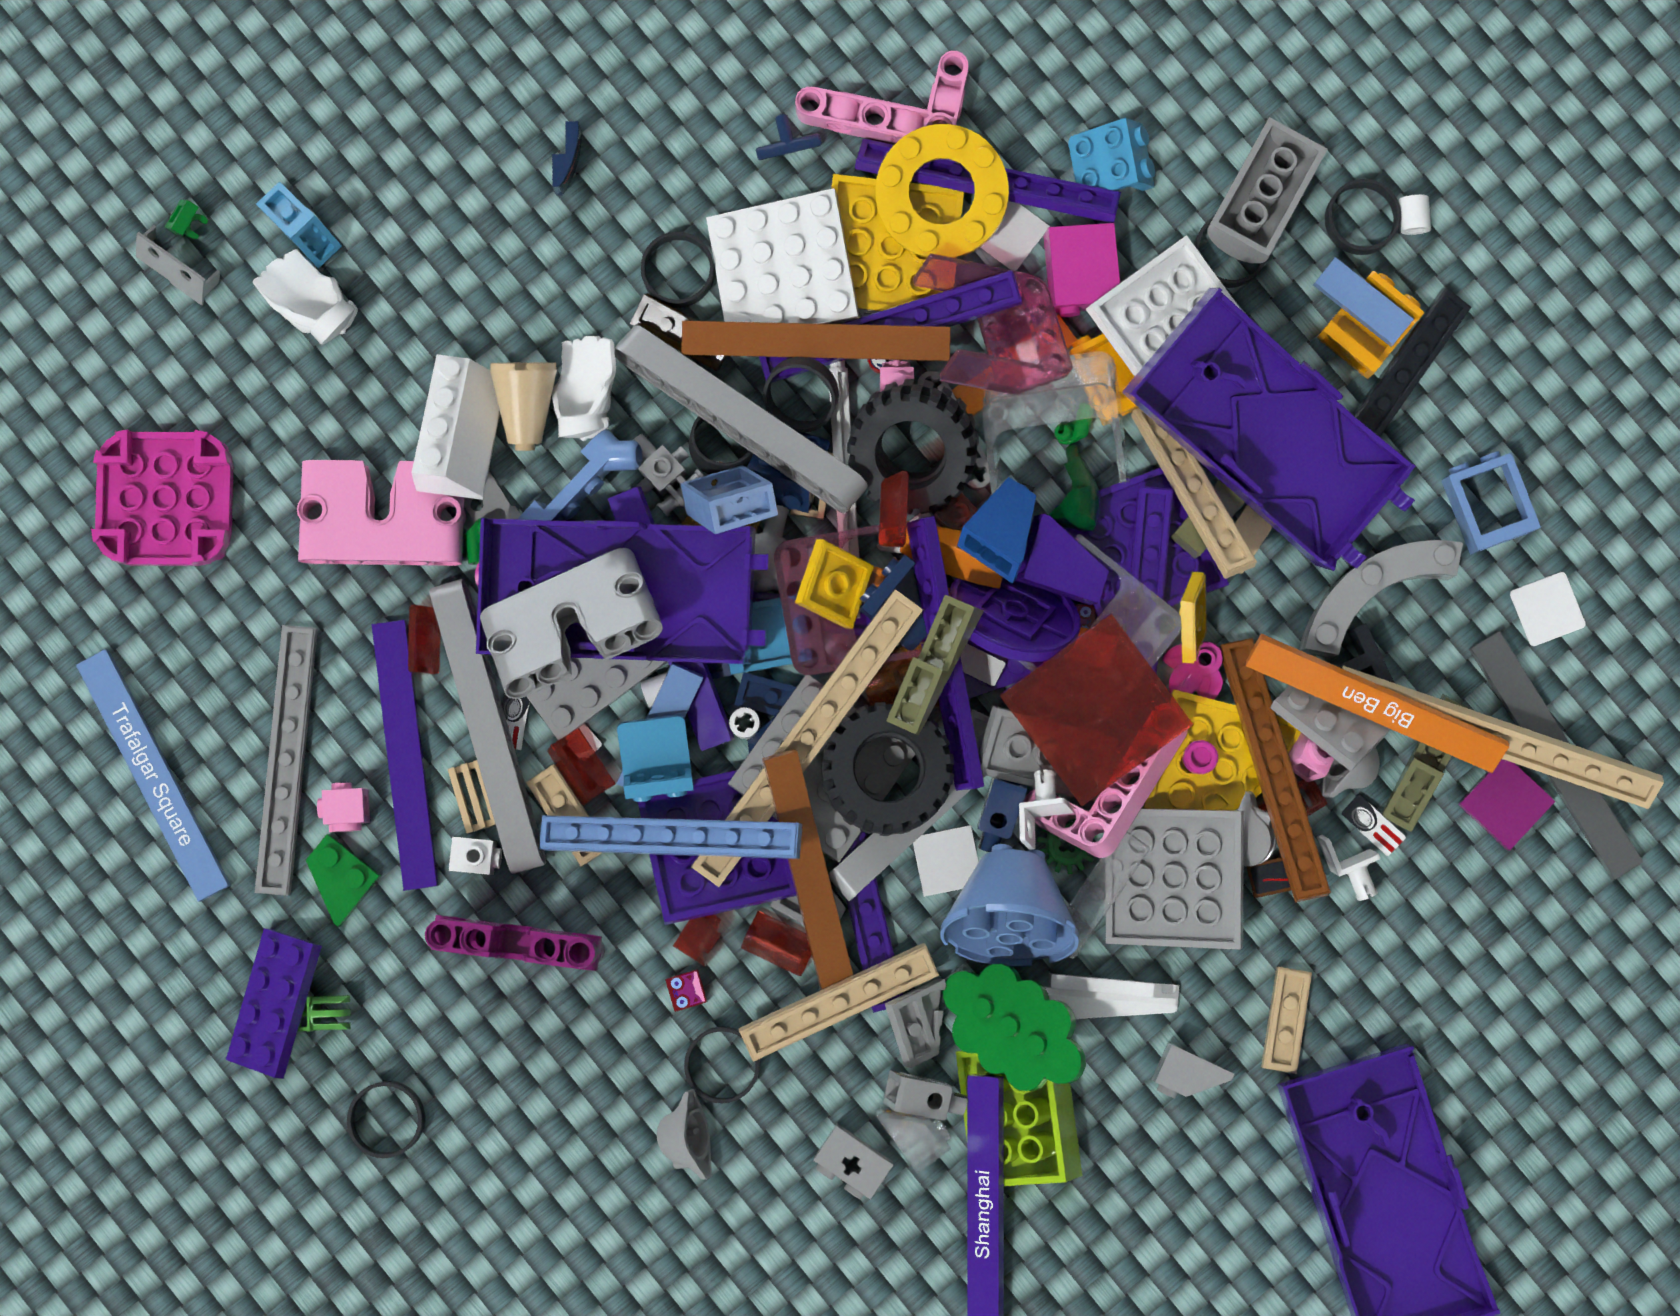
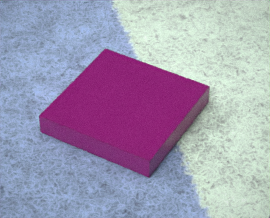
(1506, 803)

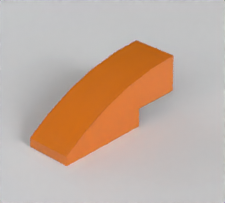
(957, 561)

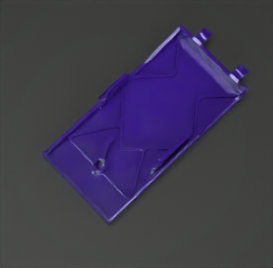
(1270, 430)
(695, 577)
(1386, 1189)

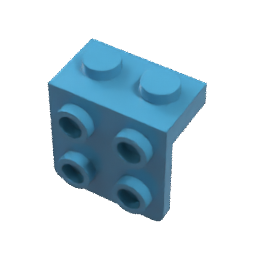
(1113, 156)
(655, 757)

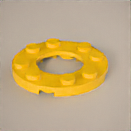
(930, 144)

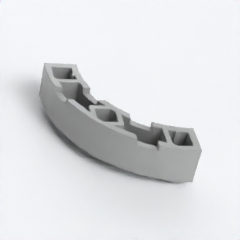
(1353, 590)

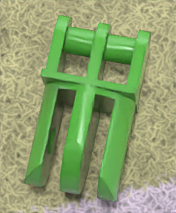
(315, 1013)

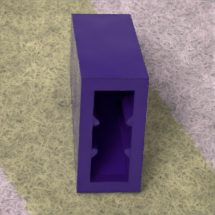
(1061, 564)

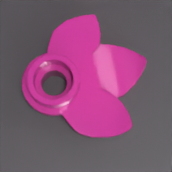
(1196, 676)

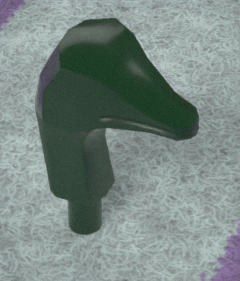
(1083, 504)

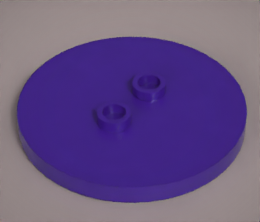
(1019, 619)

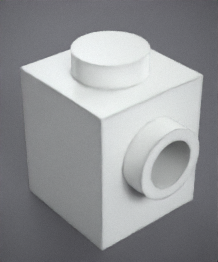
(474, 856)

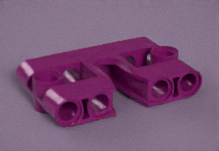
(515, 942)

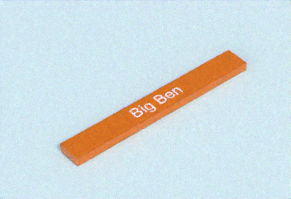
(1377, 703)

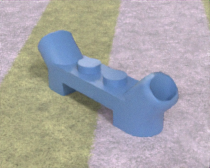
(604, 455)

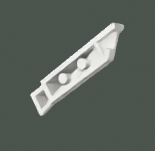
(1112, 997)

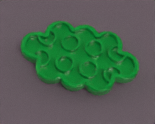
(1014, 1027)

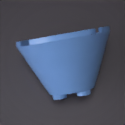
(1010, 912)

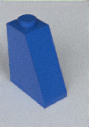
(1001, 529)

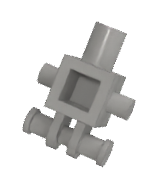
(663, 473)

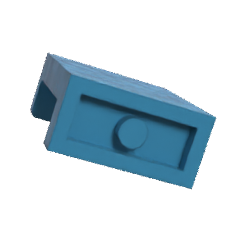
(767, 616)

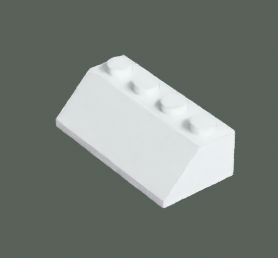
(457, 430)

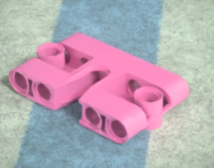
(348, 526)

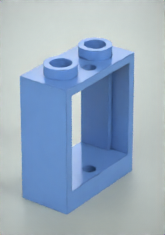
(733, 502)
(1474, 540)

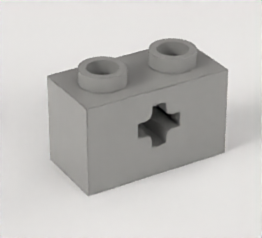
(872, 1163)

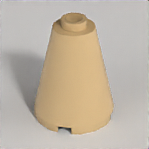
(523, 400)

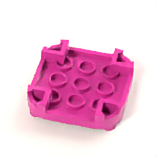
(163, 498)

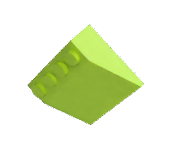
(1037, 1129)

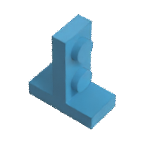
(299, 224)

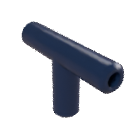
(787, 144)

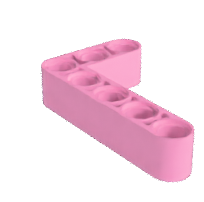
(1099, 818)

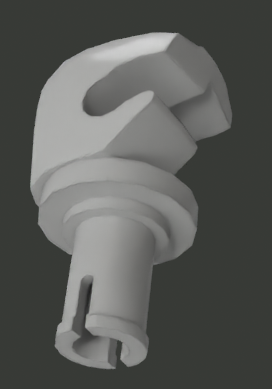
(766, 544)

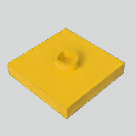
(834, 583)
(1193, 617)

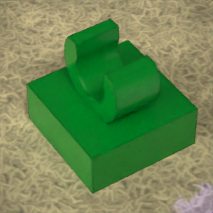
(182, 217)

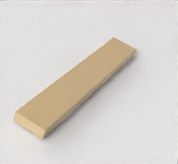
(1197, 498)
(838, 1002)

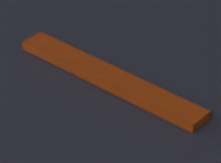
(816, 340)
(1275, 774)
(809, 871)

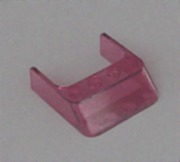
(1020, 342)
(814, 641)

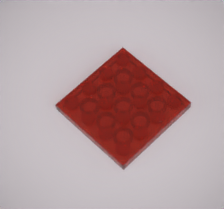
(1096, 709)

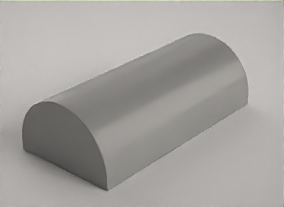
(1265, 193)

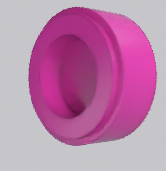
(1200, 757)

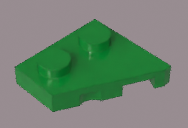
(340, 877)

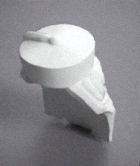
(306, 297)
(584, 387)

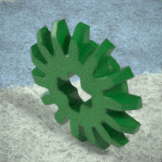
(1063, 858)

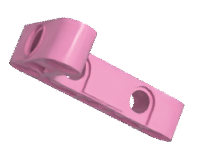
(848, 112)

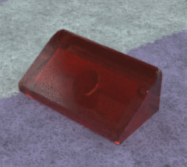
(893, 510)
(423, 641)
(580, 766)
(777, 943)

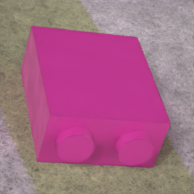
(1080, 265)

